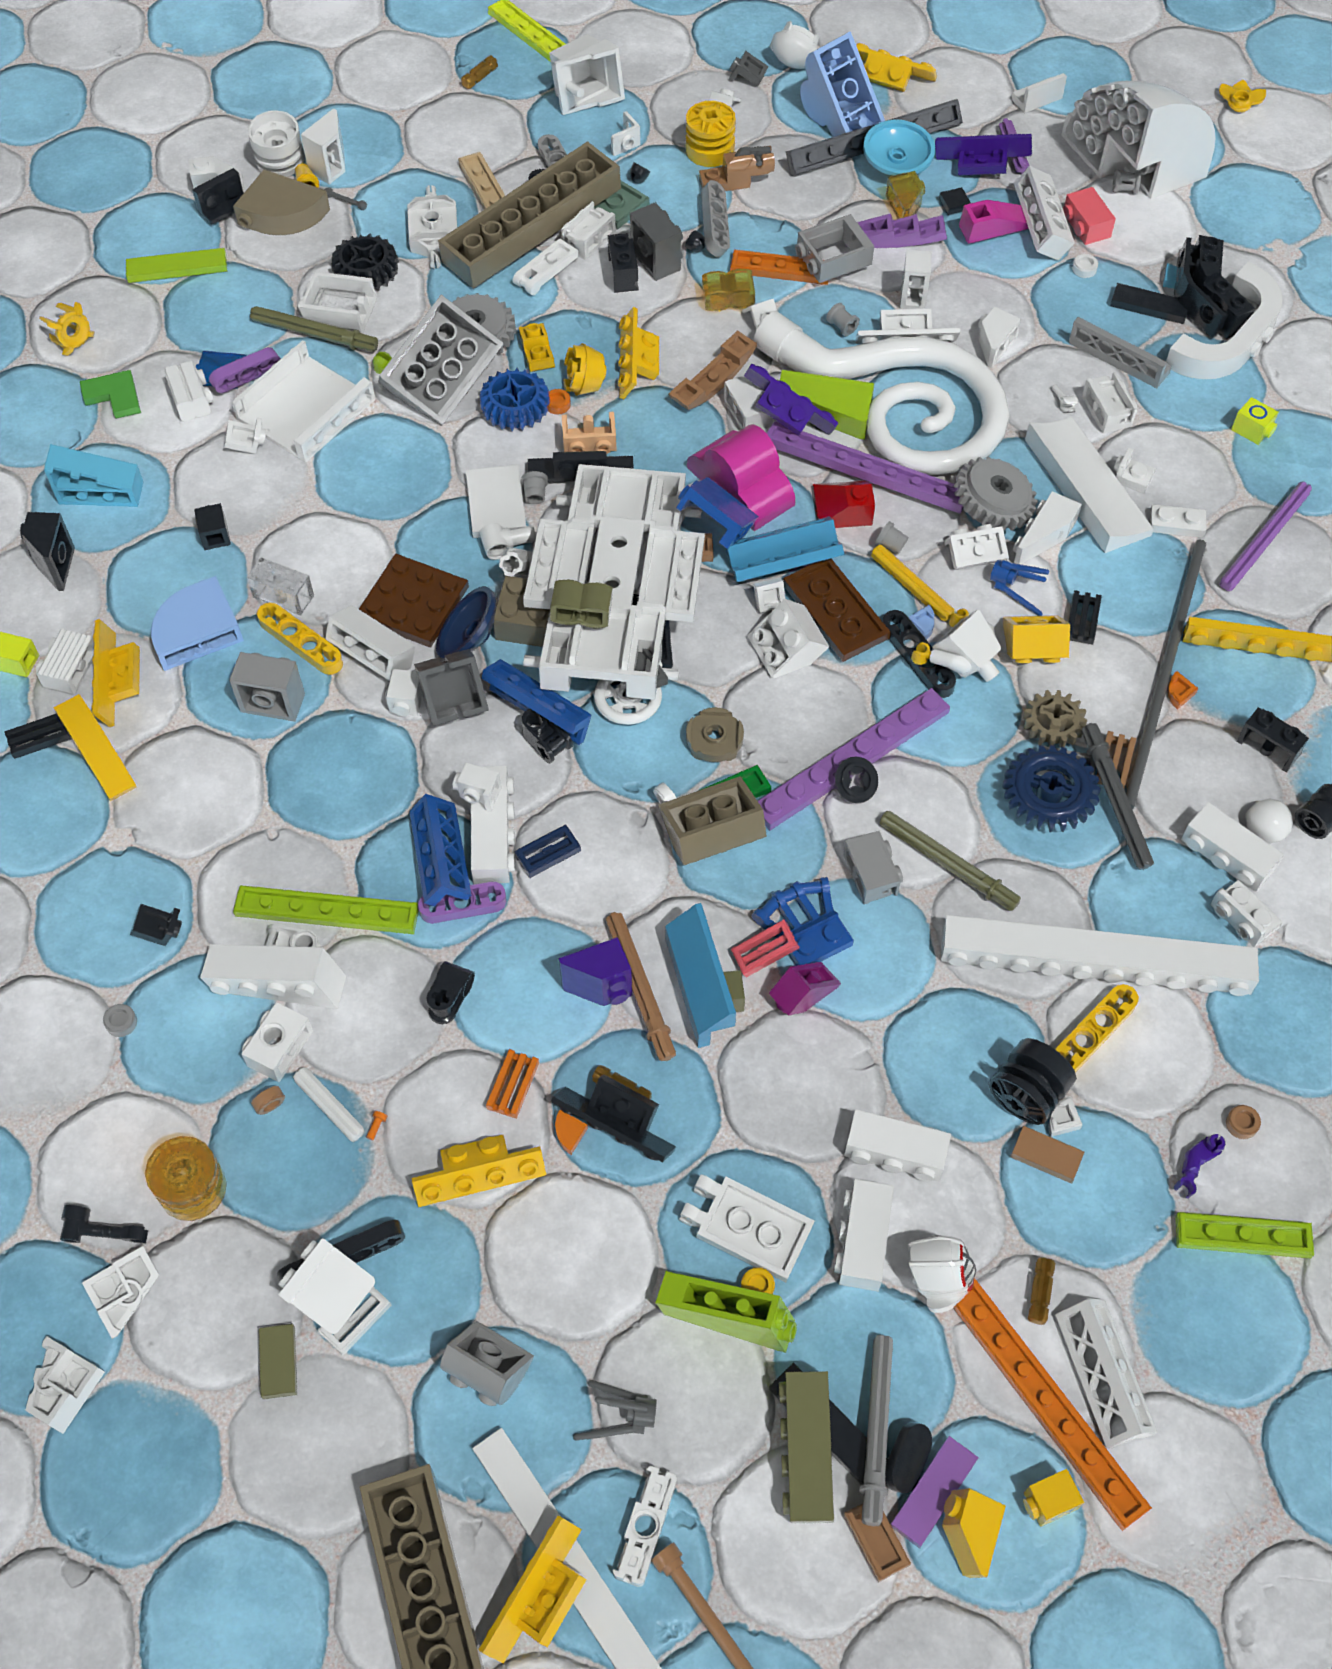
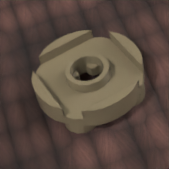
(711, 749)

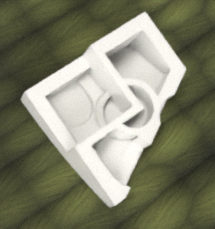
(121, 1289)
(61, 1386)

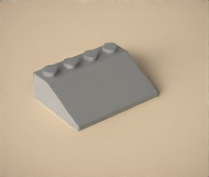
(440, 361)

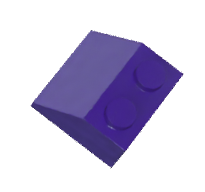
(598, 973)

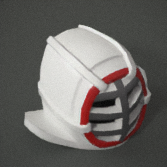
(941, 1271)

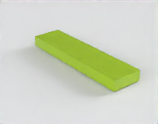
(176, 265)
(1244, 1235)

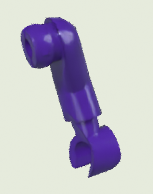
(1197, 1156)

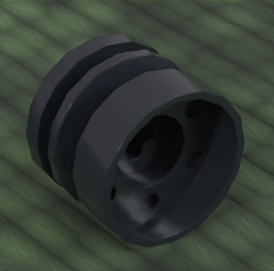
(1032, 1081)

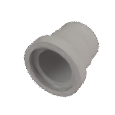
(534, 486)
(892, 538)

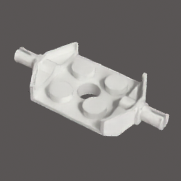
(425, 233)

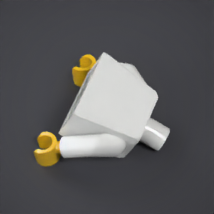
(965, 647)

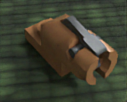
(739, 167)

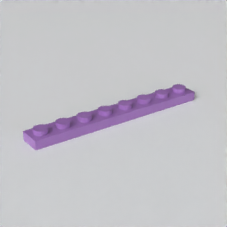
(866, 467)
(871, 745)

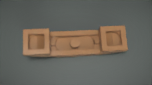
(711, 379)

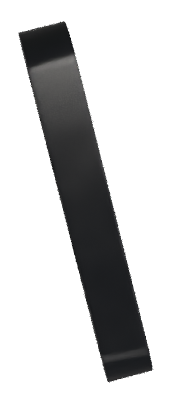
(927, 675)
(363, 1244)

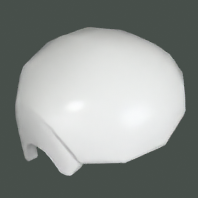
(1269, 820)

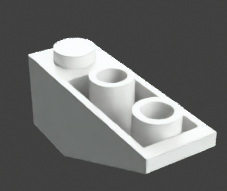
(1050, 527)

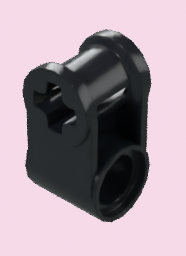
(547, 738)
(448, 992)

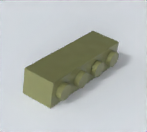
(808, 1447)

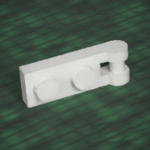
(545, 266)

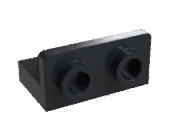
(218, 196)

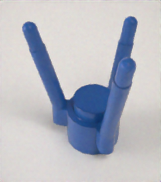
(1007, 572)

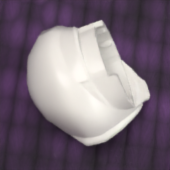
(793, 45)

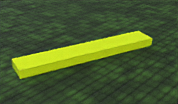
(525, 27)

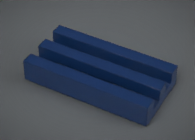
(551, 854)

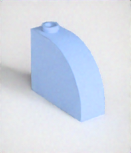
(194, 624)

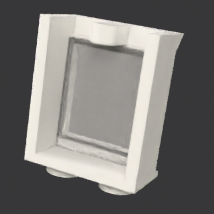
(338, 300)

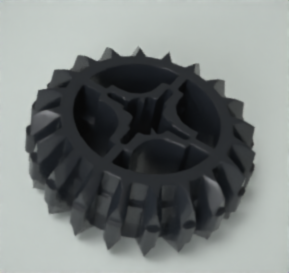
(366, 258)

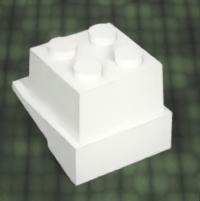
(587, 74)

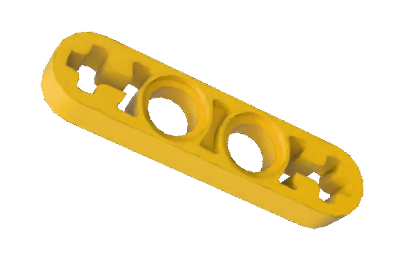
(298, 639)
(1097, 1033)

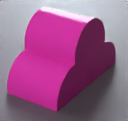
(749, 470)

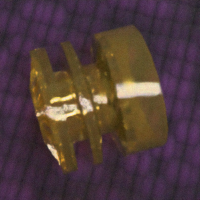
(187, 1195)

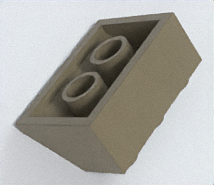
(713, 820)

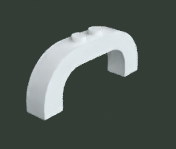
(1220, 360)

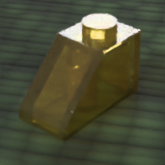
(905, 193)

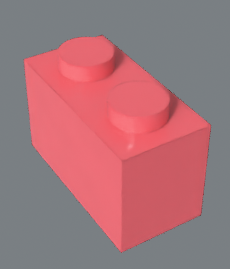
(1089, 215)

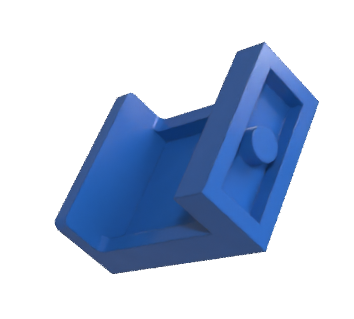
(721, 507)

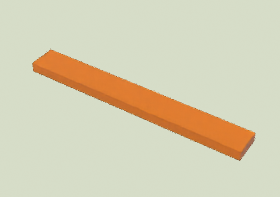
(1052, 1408)

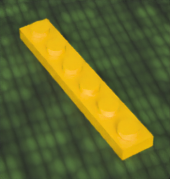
(1258, 639)

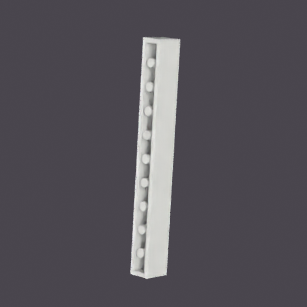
(1100, 955)

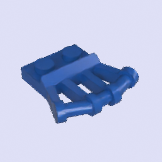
(819, 936)

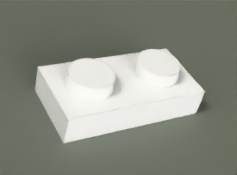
(1178, 520)

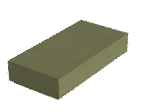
(277, 1361)

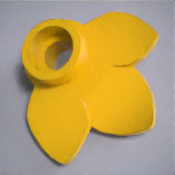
(1240, 96)

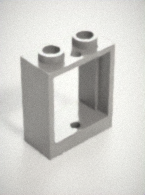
(839, 229)

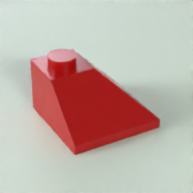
(845, 502)

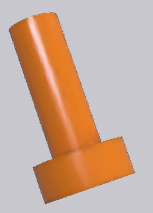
(378, 1118)

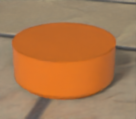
(559, 401)

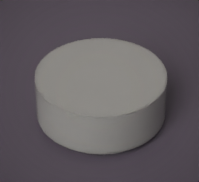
(120, 1020)

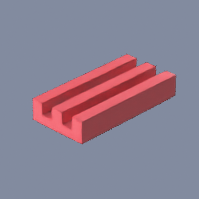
(769, 958)

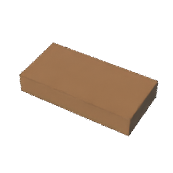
(1047, 1154)
(878, 1545)

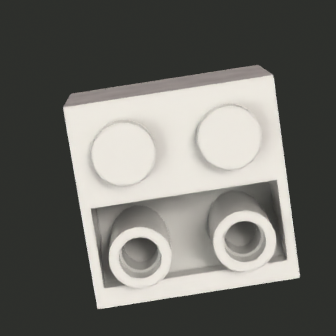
(325, 148)
(787, 639)

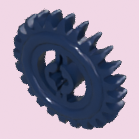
(1051, 787)

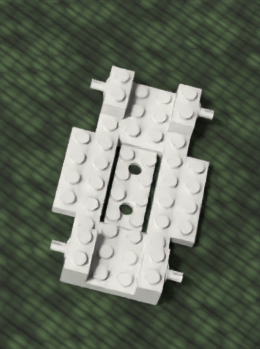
(623, 508)

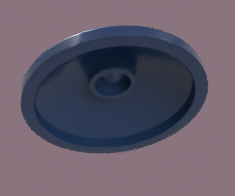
(468, 623)

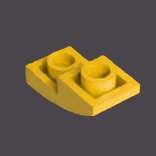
(536, 346)

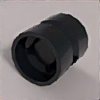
(1316, 815)

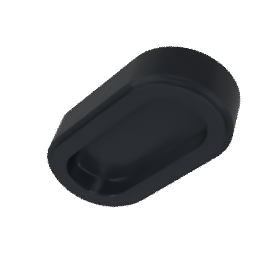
(908, 1457)

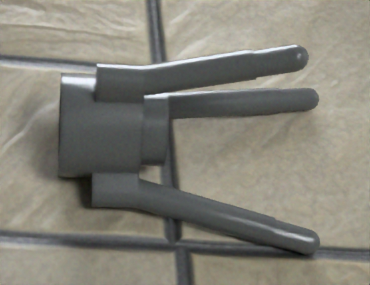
(639, 1408)

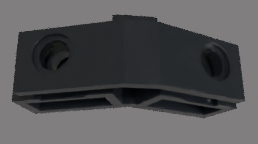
(1205, 292)

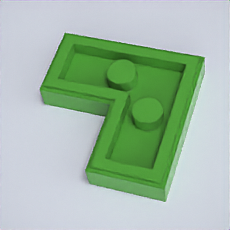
(115, 387)

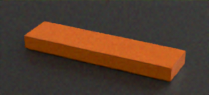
(773, 266)

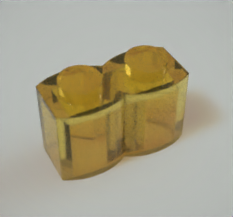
(728, 289)

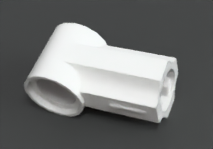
(516, 562)

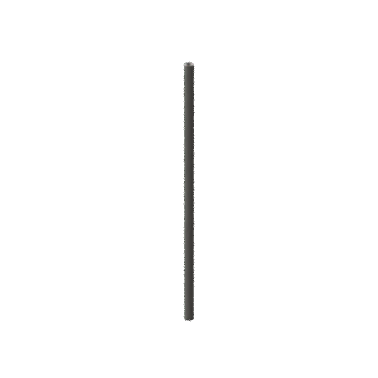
(1165, 672)

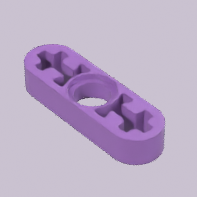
(233, 374)
(473, 909)

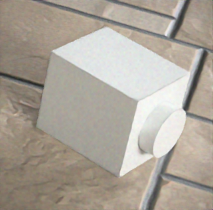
(404, 693)

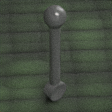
(362, 205)

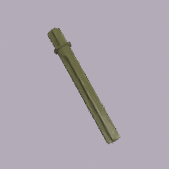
(316, 329)
(966, 871)

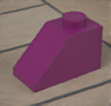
(803, 987)

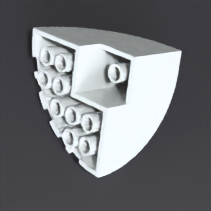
(1142, 130)

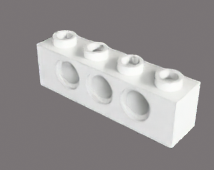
(1044, 213)

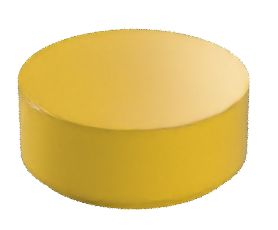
(758, 1280)

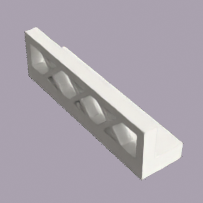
(1117, 1370)

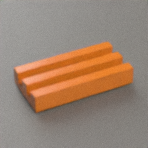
(521, 1060)

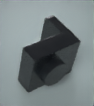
(156, 924)

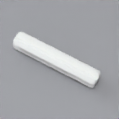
(329, 1104)

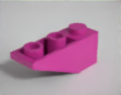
(991, 219)

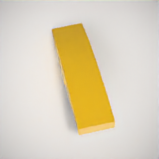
(95, 747)

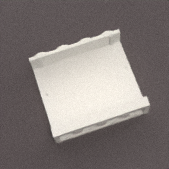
(302, 403)

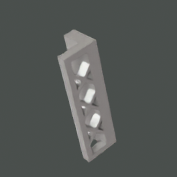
(1119, 353)

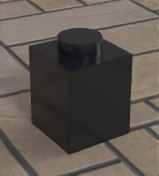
(212, 526)

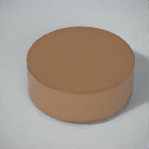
(268, 1100)
(1243, 1122)

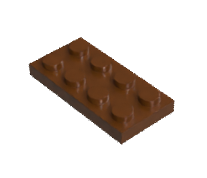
(837, 608)

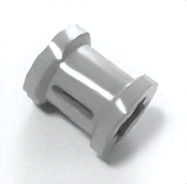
(1133, 185)
(842, 319)

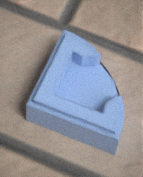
(924, 621)

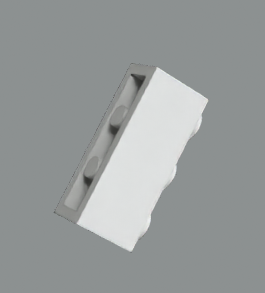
(369, 641)
(1232, 847)
(897, 1146)
(864, 1235)

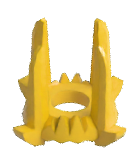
(81, 325)

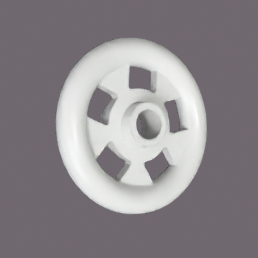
(615, 712)

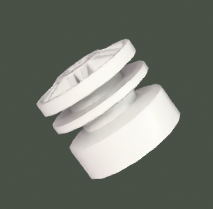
(276, 142)

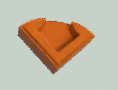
(1180, 690)
(569, 1131)

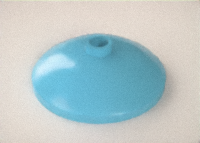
(899, 147)

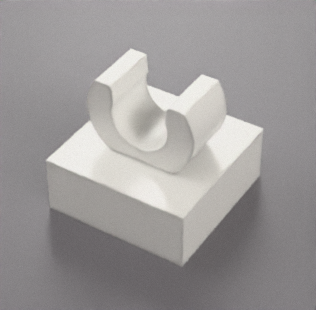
(769, 594)

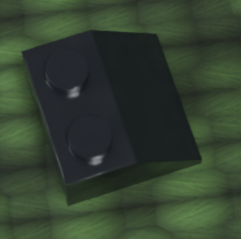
(49, 545)

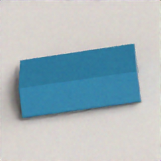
(784, 549)
(699, 974)

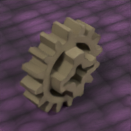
(1054, 719)

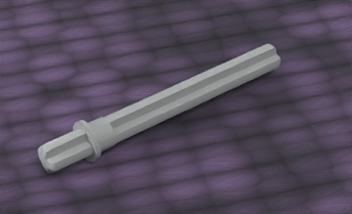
(876, 1448)

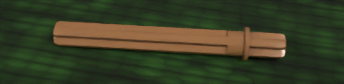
(642, 991)

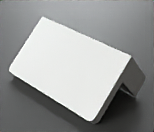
(1040, 93)

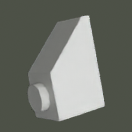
(206, 168)
(997, 334)

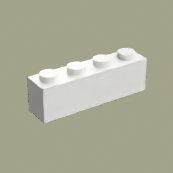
(493, 836)

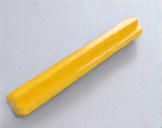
(912, 582)

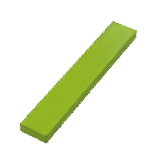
(326, 909)

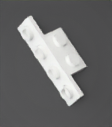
(907, 324)

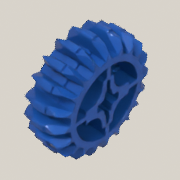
(514, 399)

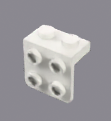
(326, 1286)

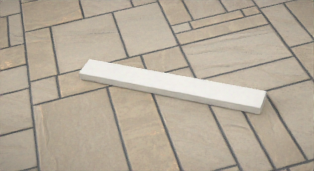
(536, 1515)

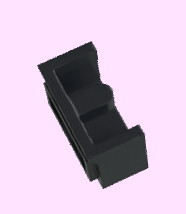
(624, 262)
(1277, 734)

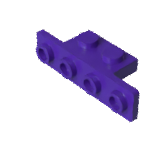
(983, 153)
(786, 405)

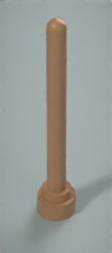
(671, 1564)

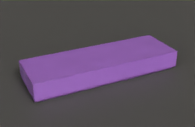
(928, 1498)

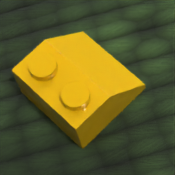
(1036, 638)

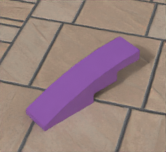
(903, 232)

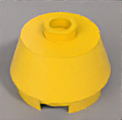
(584, 369)

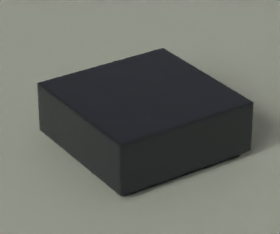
(954, 200)

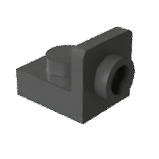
(749, 68)

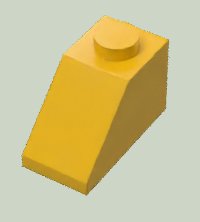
(972, 1530)

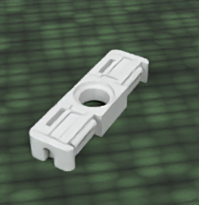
(640, 1549)

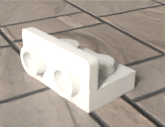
(977, 547)
(1245, 913)

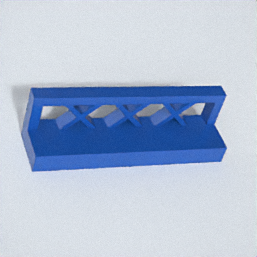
(526, 694)
(431, 849)

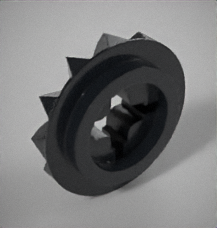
(868, 779)

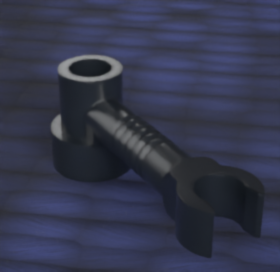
(77, 1225)

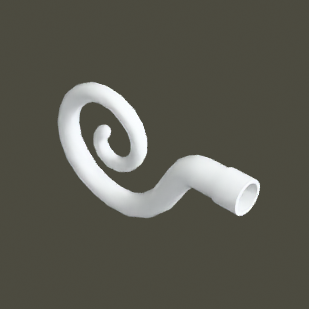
(790, 345)

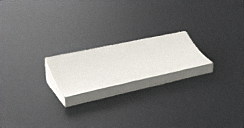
(1087, 479)

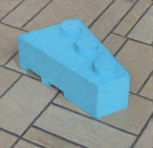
(92, 479)

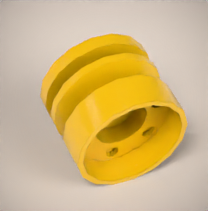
(709, 133)

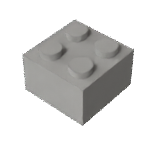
(267, 686)

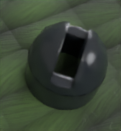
(638, 173)
(695, 242)

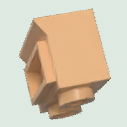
(589, 437)

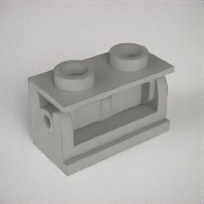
(872, 866)

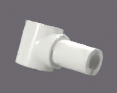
(499, 540)

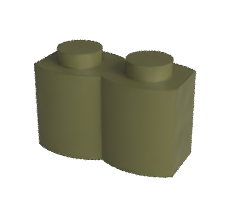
(581, 603)

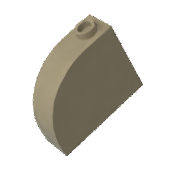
(280, 205)

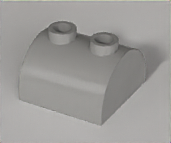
(485, 1363)

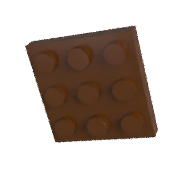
(414, 599)

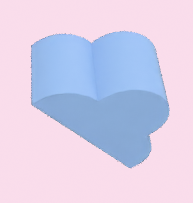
(839, 88)

